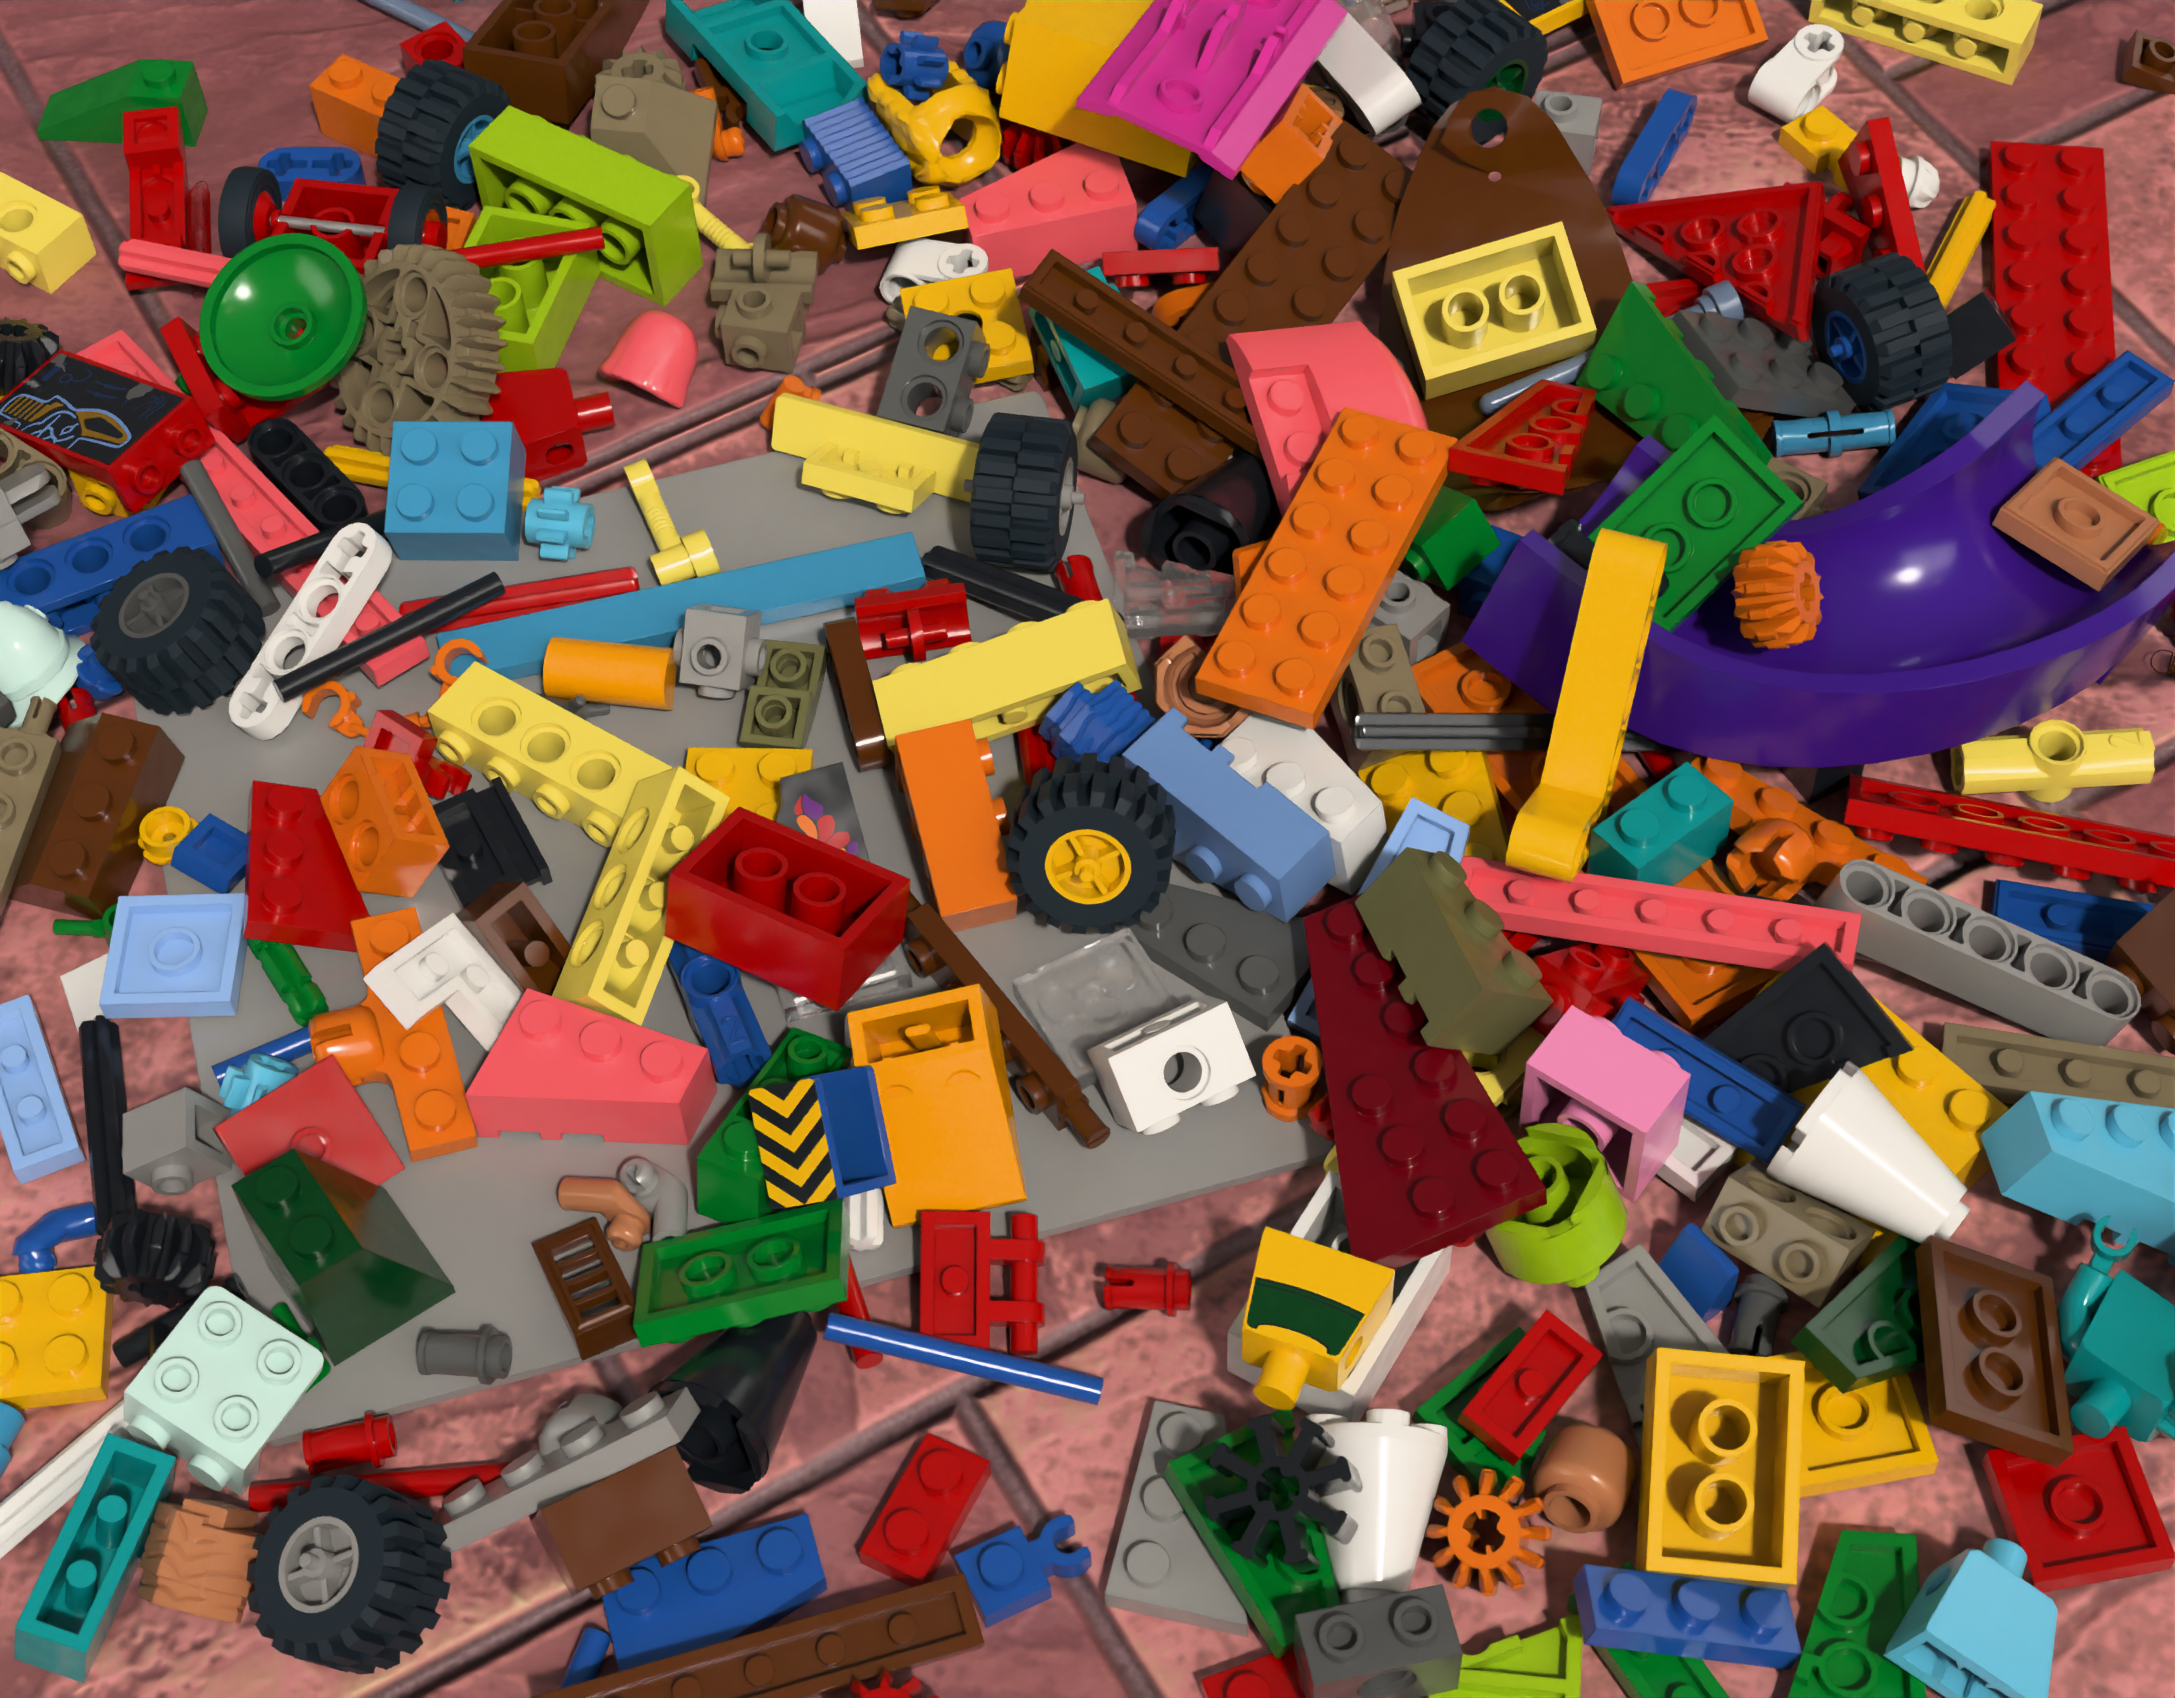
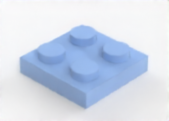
(175, 956)

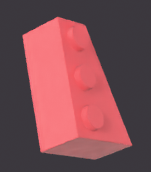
(1064, 203)
(589, 1074)

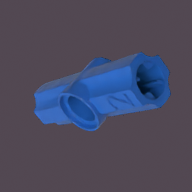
(720, 1014)

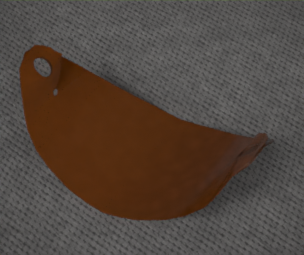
(1457, 208)

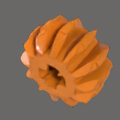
(1777, 594)
(1512, 1525)

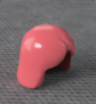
(655, 355)

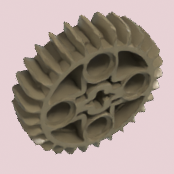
(424, 344)

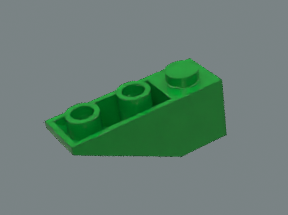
(730, 1164)

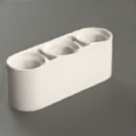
(1366, 77)

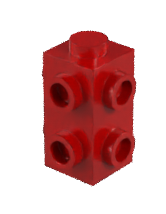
(1591, 979)

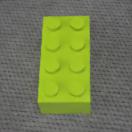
(555, 173)

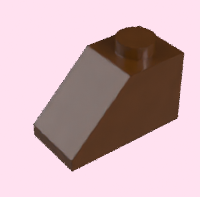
(518, 935)

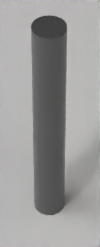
(228, 535)

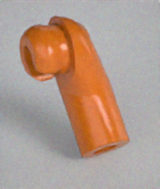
(726, 142)

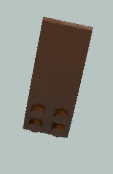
(550, 50)

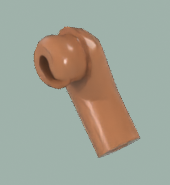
(610, 1198)

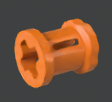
(1284, 1073)

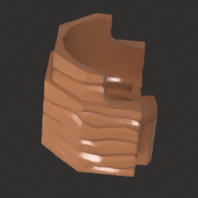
(1177, 688)
(200, 1558)

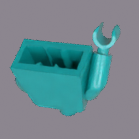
(2117, 1348)

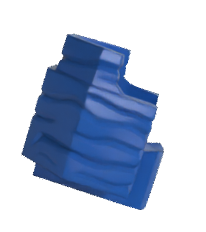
(1095, 723)

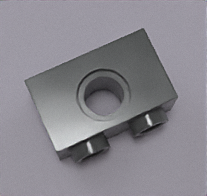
(1380, 1647)

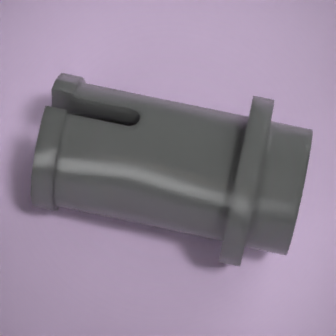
(1758, 1315)
(469, 1355)

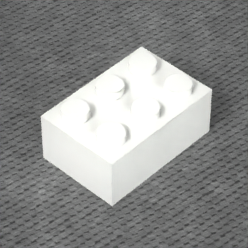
(1412, 1293)

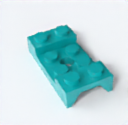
(783, 82)

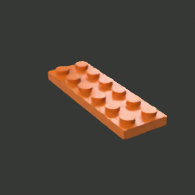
(1326, 568)

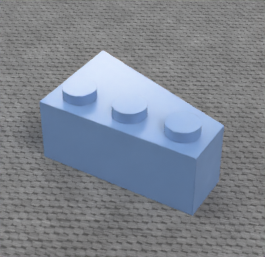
(1228, 828)

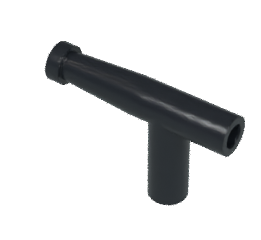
(150, 1337)

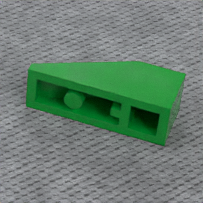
(96, 106)

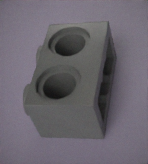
(918, 376)

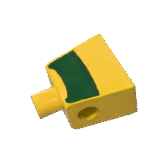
(1309, 1315)

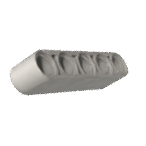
(1982, 956)

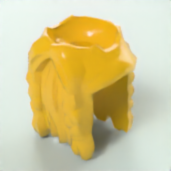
(922, 127)

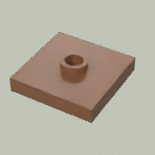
(2076, 523)

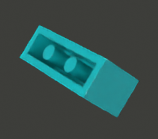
(94, 1559)

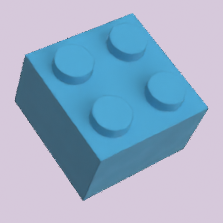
(455, 490)

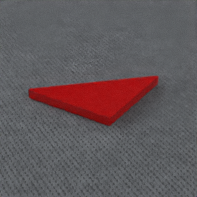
(1753, 238)

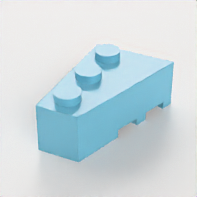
(2090, 1163)

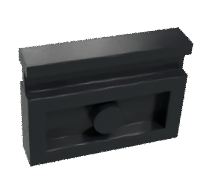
(487, 843)

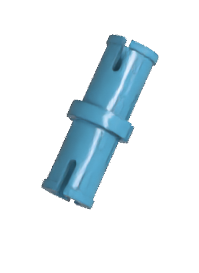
(1873, 431)

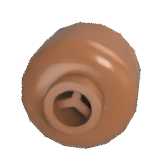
(1585, 1478)

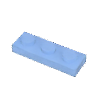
(32, 1101)

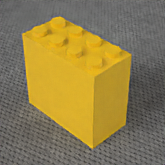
(1052, 61)

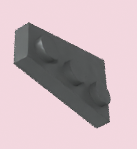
(1227, 951)

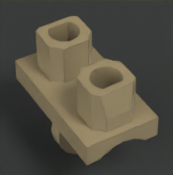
(765, 268)

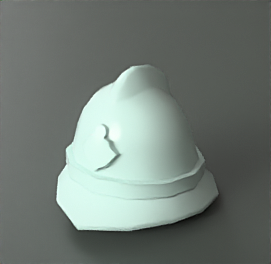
(34, 658)

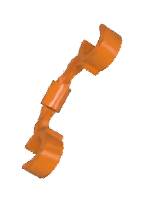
(353, 726)

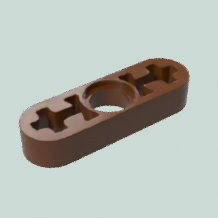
(856, 694)

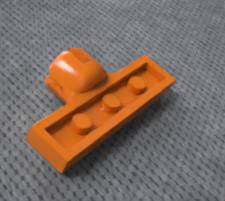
(1783, 840)
(412, 1062)

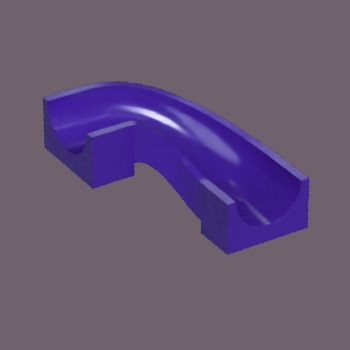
(1923, 636)

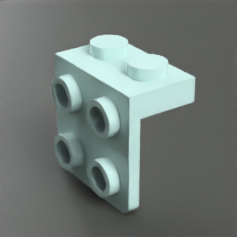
(220, 1389)

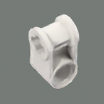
(1798, 74)
(930, 261)

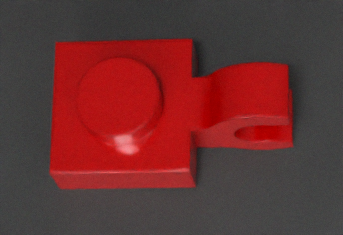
(398, 734)

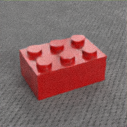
(787, 908)

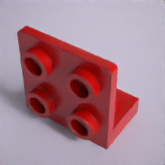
(218, 403)

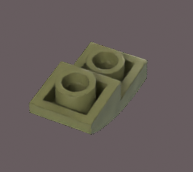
(785, 696)

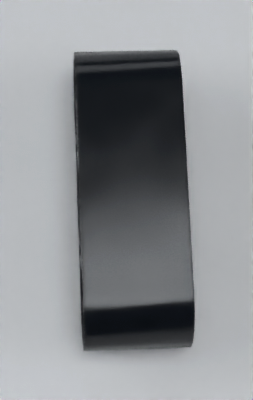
(305, 474)

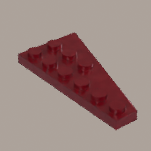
(1410, 1121)

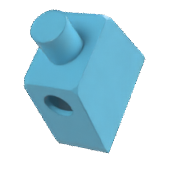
(1979, 1628)

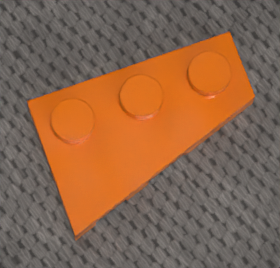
(1669, 36)

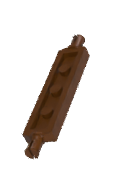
(1039, 1073)

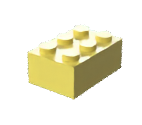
(1493, 310)

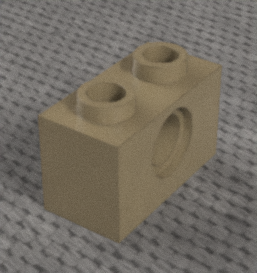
(1375, 681)

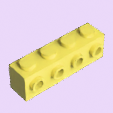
(1012, 677)

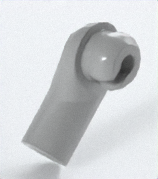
(660, 1194)

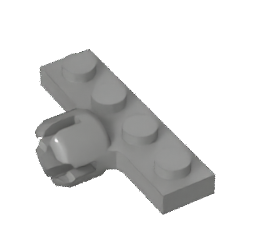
(575, 1450)

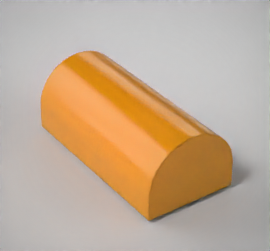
(610, 672)

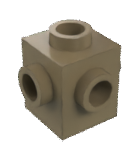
(762, 327)

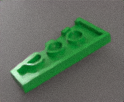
(1655, 381)

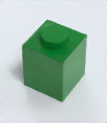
(1450, 540)

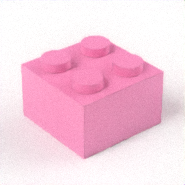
(1612, 1091)

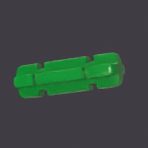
(290, 979)

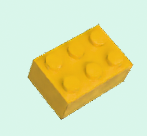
(1721, 1467)

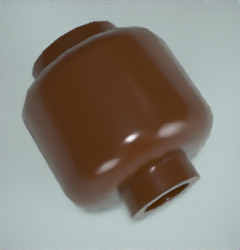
(807, 226)

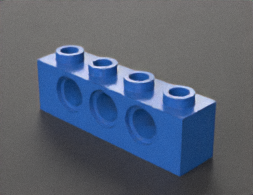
(75, 574)

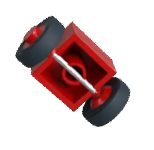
(350, 216)

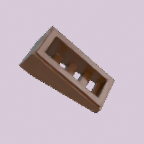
(602, 1329)

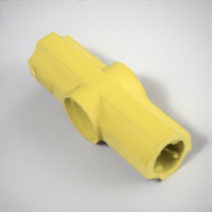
(2053, 761)

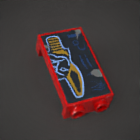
(107, 425)

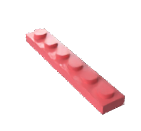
(1662, 917)

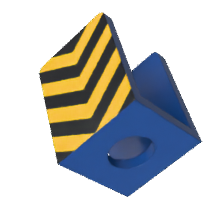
(822, 1137)

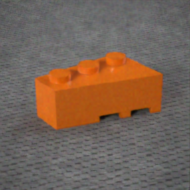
(956, 823)

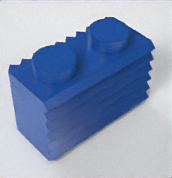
(855, 155)

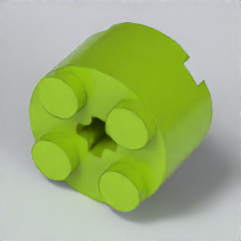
(1582, 1213)

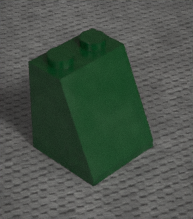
(339, 1251)

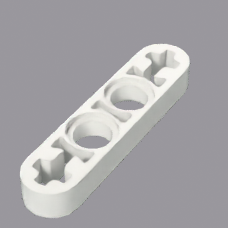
(302, 626)

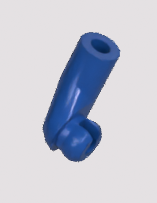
(50, 1230)

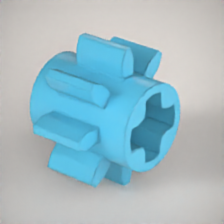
(560, 523)
(254, 1081)

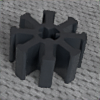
(1301, 1471)

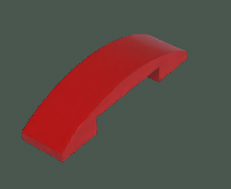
(156, 183)

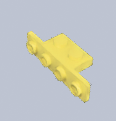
(870, 455)

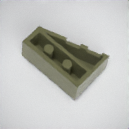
(1452, 954)

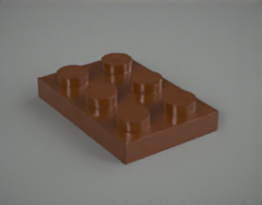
(1993, 1351)

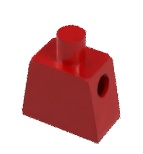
(548, 418)

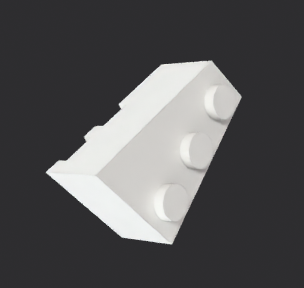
(1320, 784)

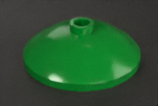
(263, 303)

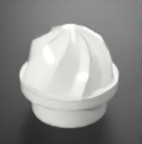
(1920, 180)

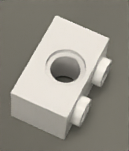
(1134, 1064)

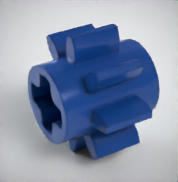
(914, 65)

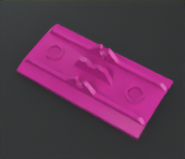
(1213, 71)

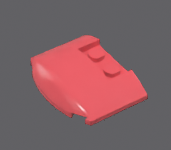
(1301, 382)

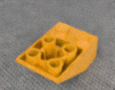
(942, 1102)

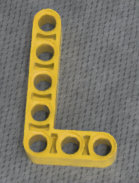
(1593, 708)

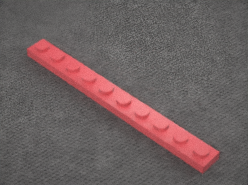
(266, 514)

